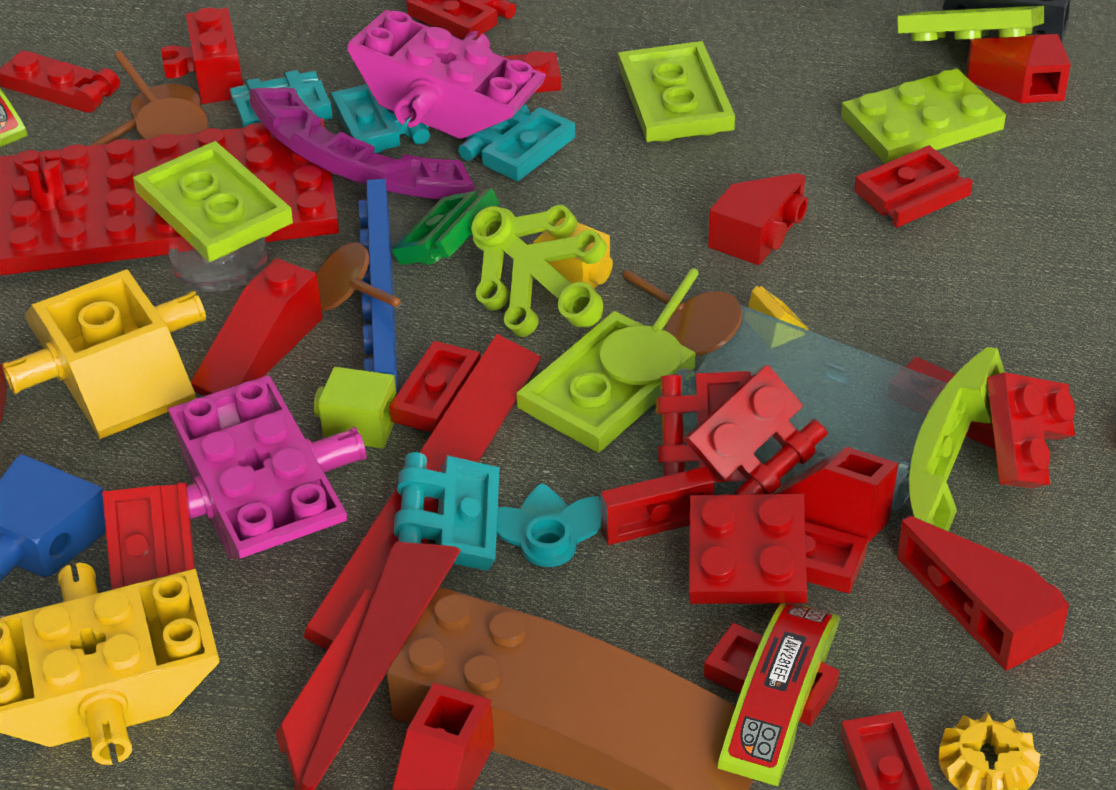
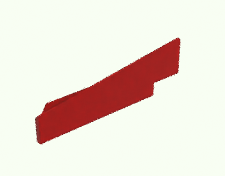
(360, 658)

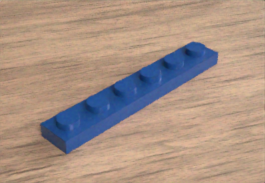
(381, 334)

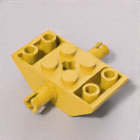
(110, 351)
(103, 660)

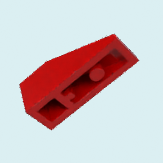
(262, 327)
(988, 593)

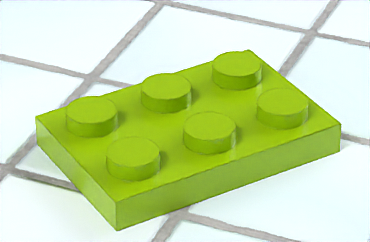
(971, 22)
(675, 91)
(922, 113)
(213, 201)
(585, 400)

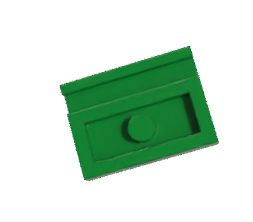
(443, 228)

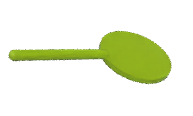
(646, 352)

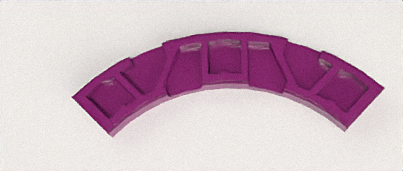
(343, 155)

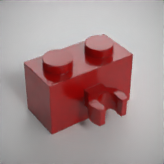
(211, 55)

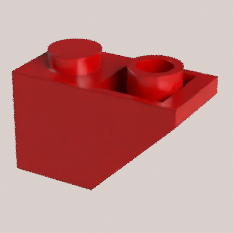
(1020, 67)
(756, 216)
(847, 492)
(446, 741)

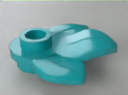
(548, 526)

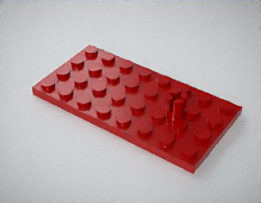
(85, 209)

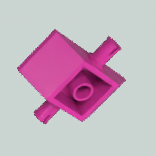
(438, 77)
(257, 469)

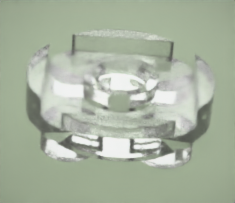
(221, 274)

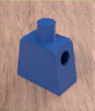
(46, 517)

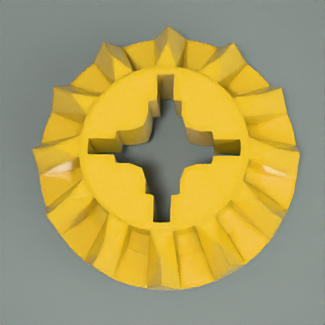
(966, 765)

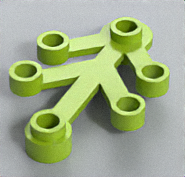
(498, 231)

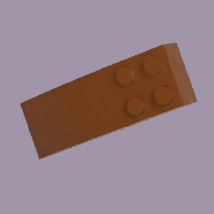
(566, 698)

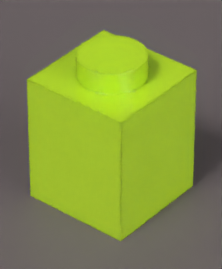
(357, 401)

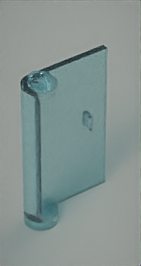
(850, 392)

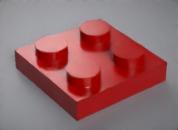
(747, 549)

